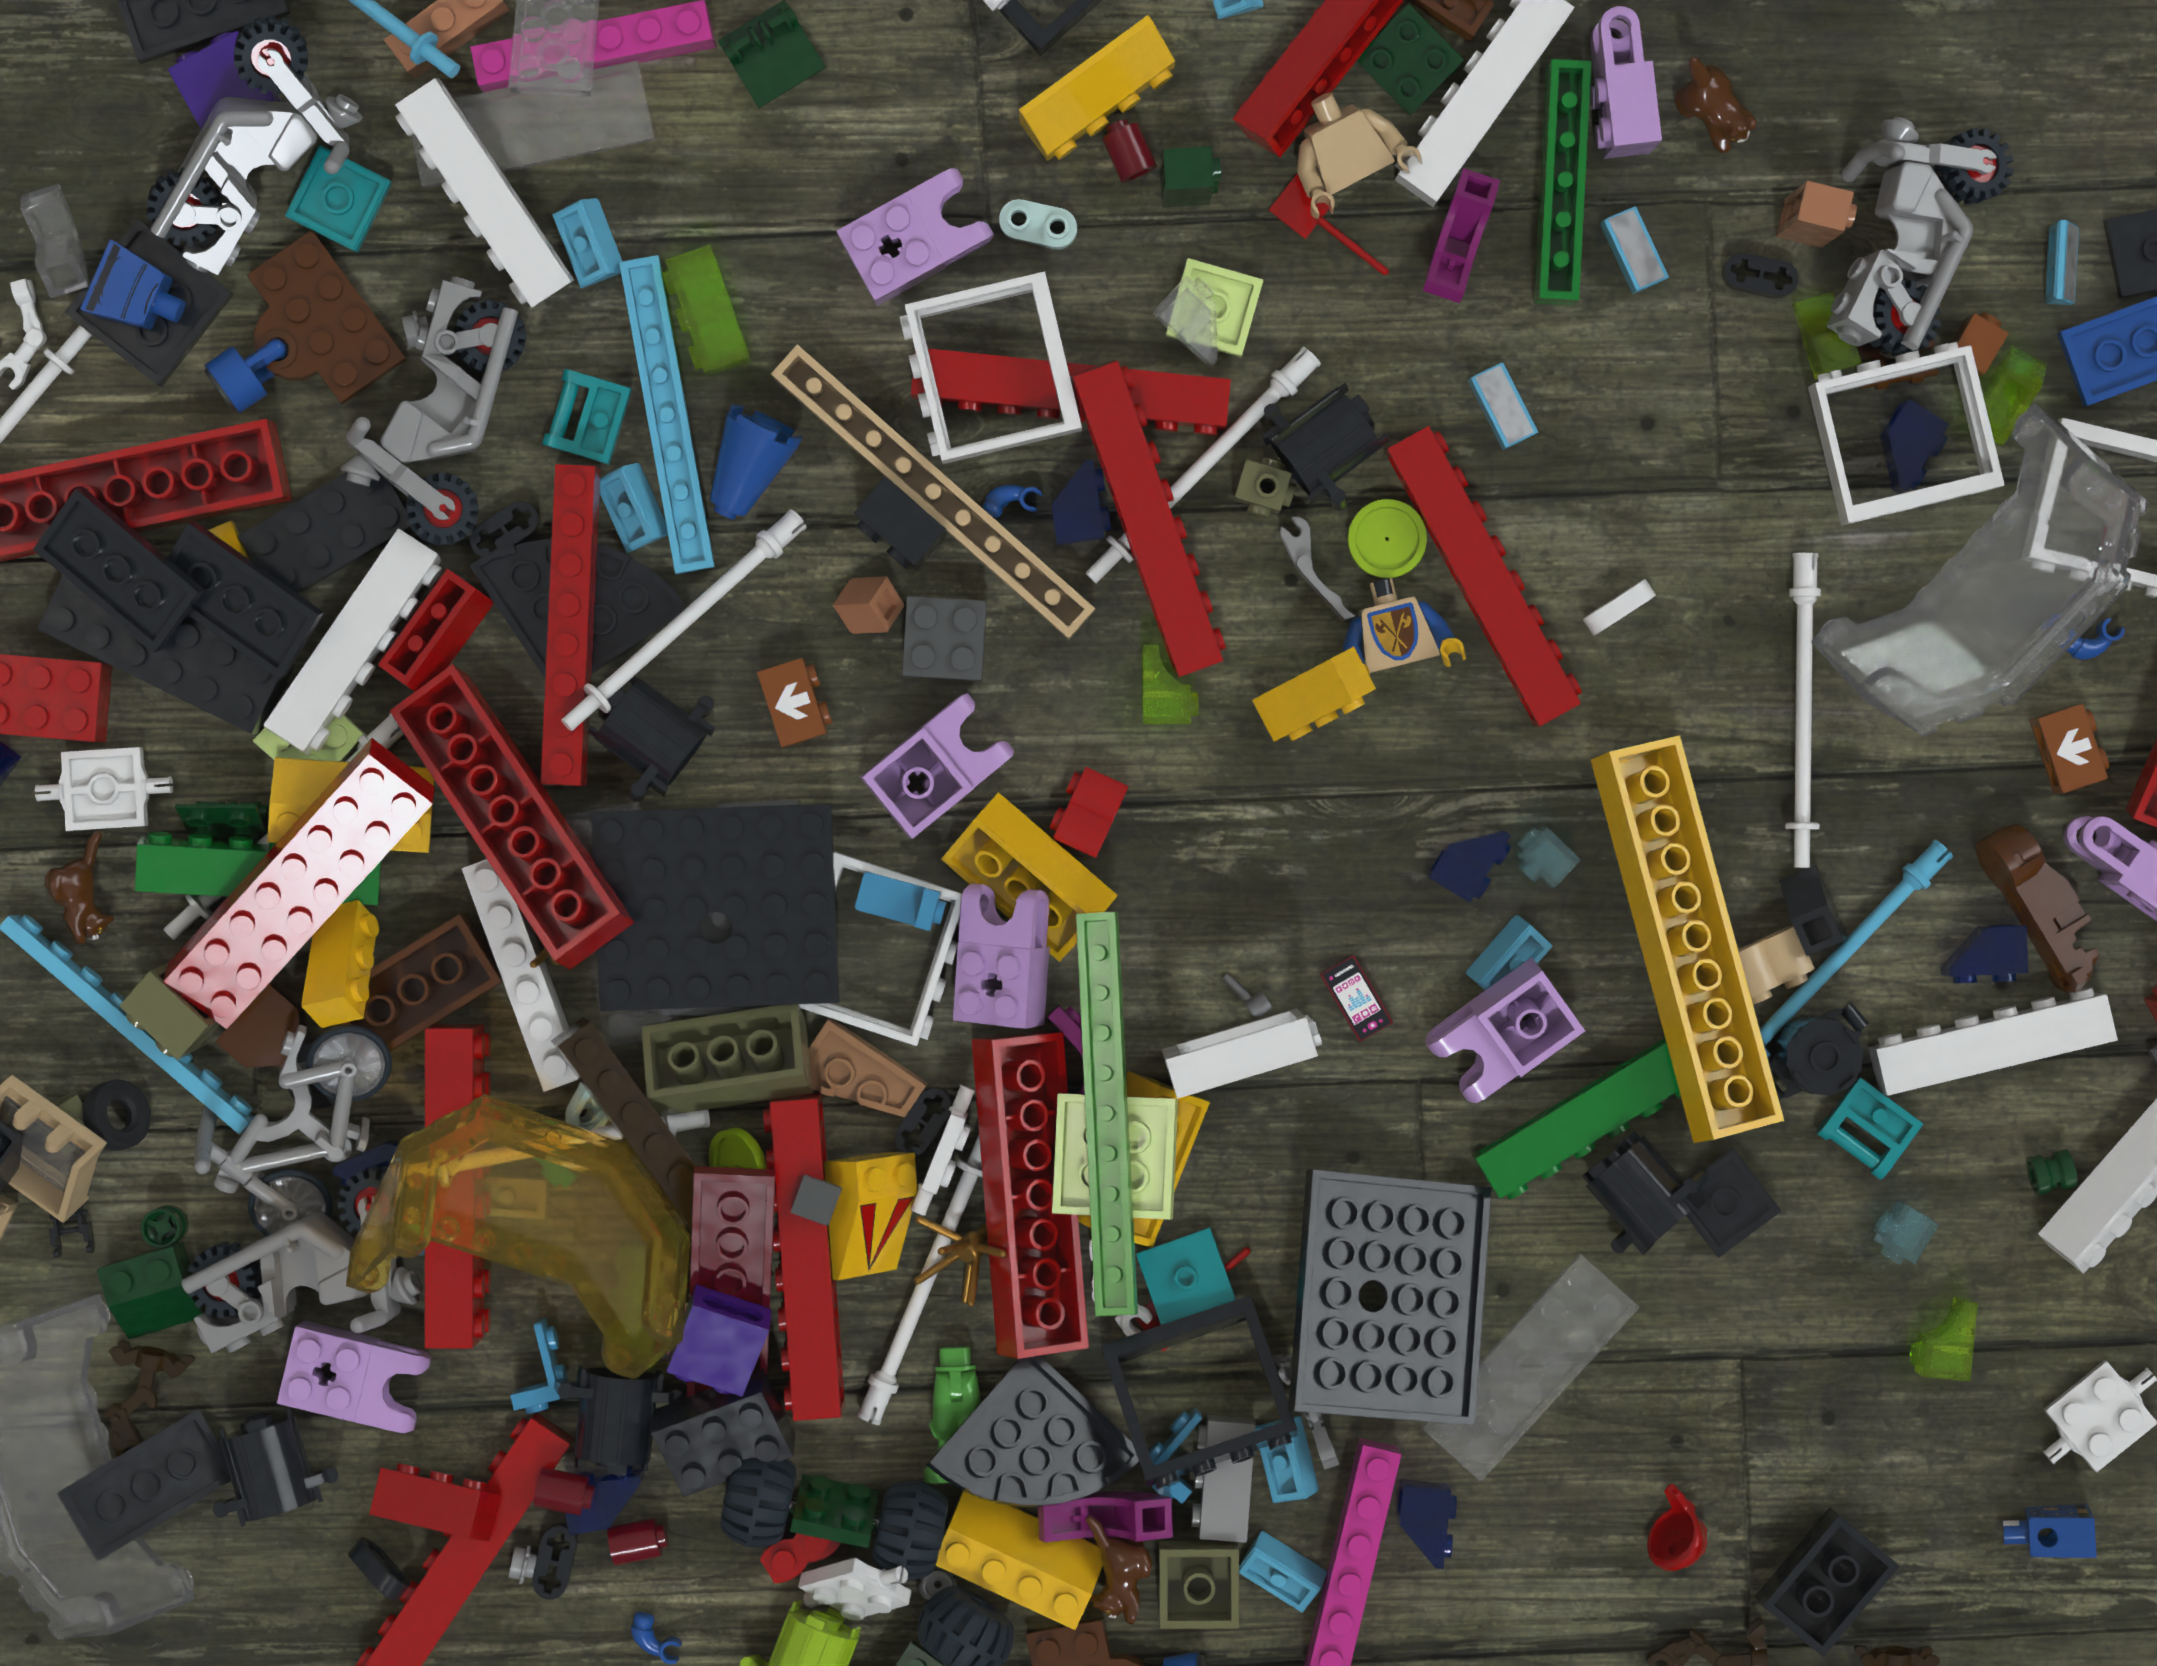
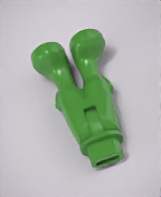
(954, 1397)

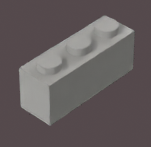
(1226, 1491)

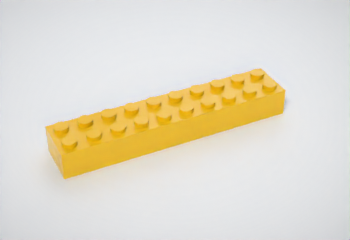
(1687, 939)

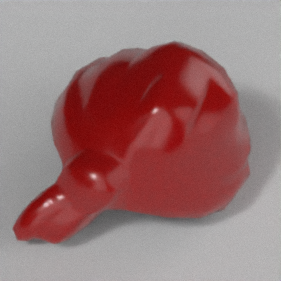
(1677, 1534)

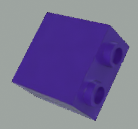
(210, 76)
(720, 1341)

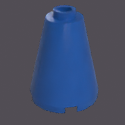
(749, 459)

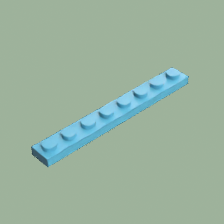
(667, 414)
(86, 985)

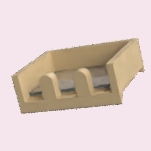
(55, 1153)

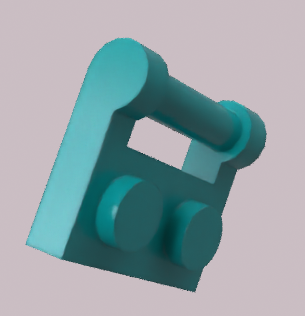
(599, 420)
(1877, 1117)

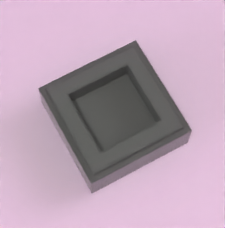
(816, 1199)

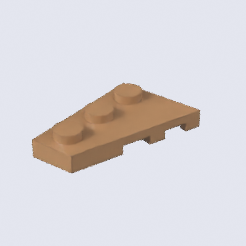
(858, 1071)

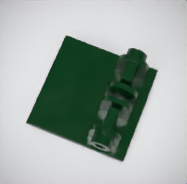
(771, 54)
(1410, 59)
(225, 819)

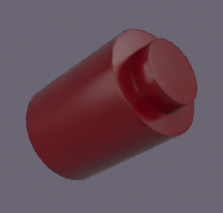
(1128, 150)
(563, 1492)
(637, 1541)

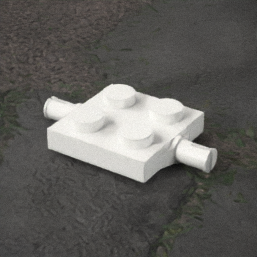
(104, 788)
(953, 1138)
(2100, 1416)
(855, 1588)

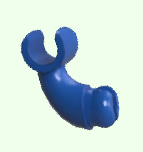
(1003, 495)
(2089, 648)
(644, 1636)

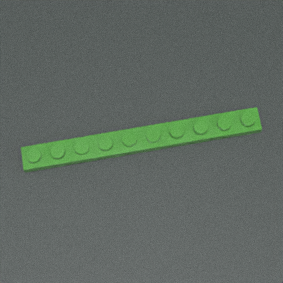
(1106, 1114)

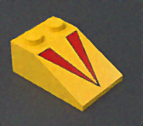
(870, 1212)

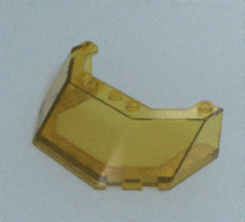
(543, 1204)

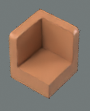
(868, 605)

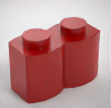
(1089, 812)
(792, 1553)

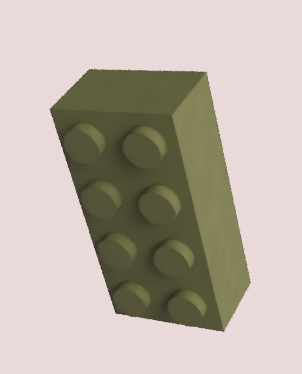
(726, 1059)

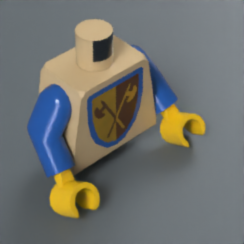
(1399, 631)

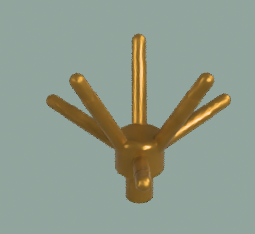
(968, 1249)

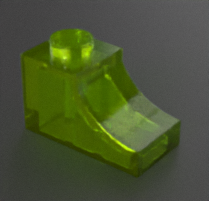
(1822, 345)
(2012, 391)
(1163, 697)
(1949, 1347)

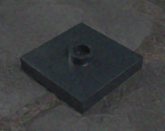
(2133, 252)
(1733, 1204)

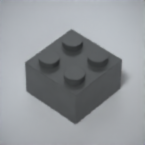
(944, 639)

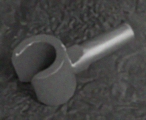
(1256, 1004)

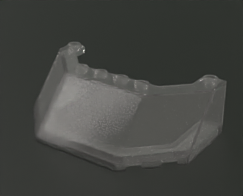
(2007, 597)
(47, 1443)

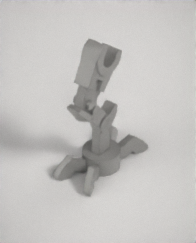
(1315, 1420)

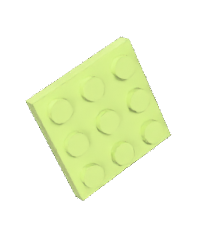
(1151, 1156)

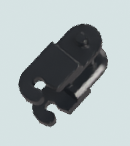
(83, 1228)

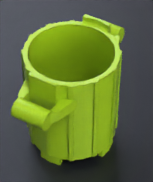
(811, 1640)

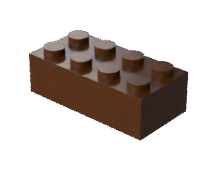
(428, 982)

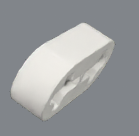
(1619, 607)

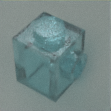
(1545, 857)
(1903, 1233)

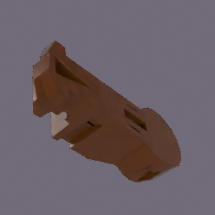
(2041, 902)

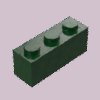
(1189, 176)

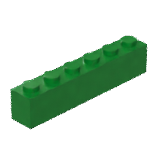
(1562, 182)
(213, 867)
(1578, 1122)

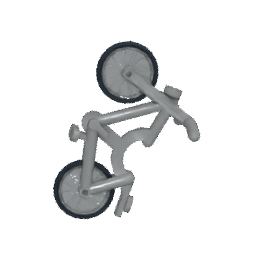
(342, 1064)

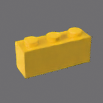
(1315, 696)
(340, 966)

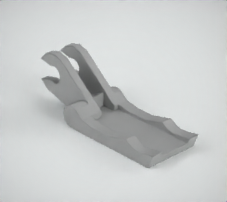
(1300, 553)

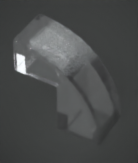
(58, 245)

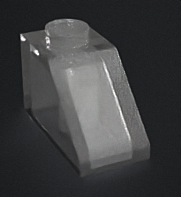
(1192, 318)

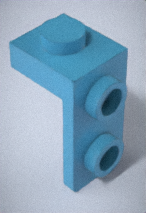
(900, 901)
(536, 1397)
(1161, 1452)

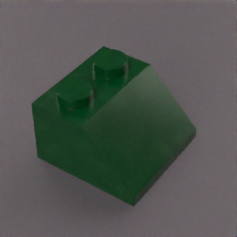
(148, 1290)

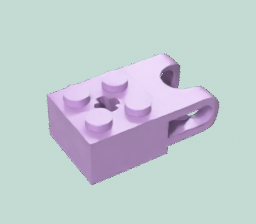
(1623, 88)
(918, 227)
(943, 760)
(2122, 858)
(1004, 952)
(1500, 1037)
(361, 1379)

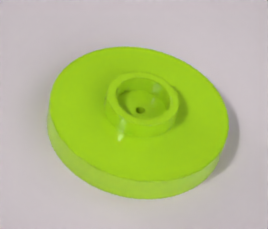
(1402, 528)
(736, 1150)

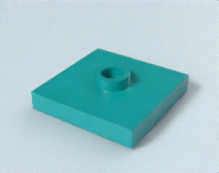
(340, 203)
(1186, 1276)

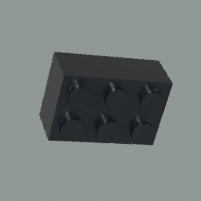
(714, 1432)
(1826, 1582)

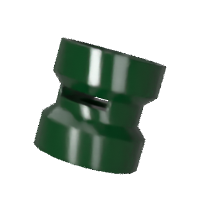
(2048, 1173)
(158, 1230)

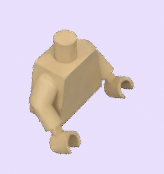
(1345, 149)

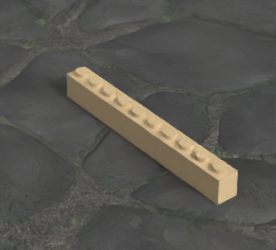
(933, 492)

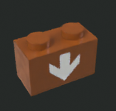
(794, 702)
(2069, 748)

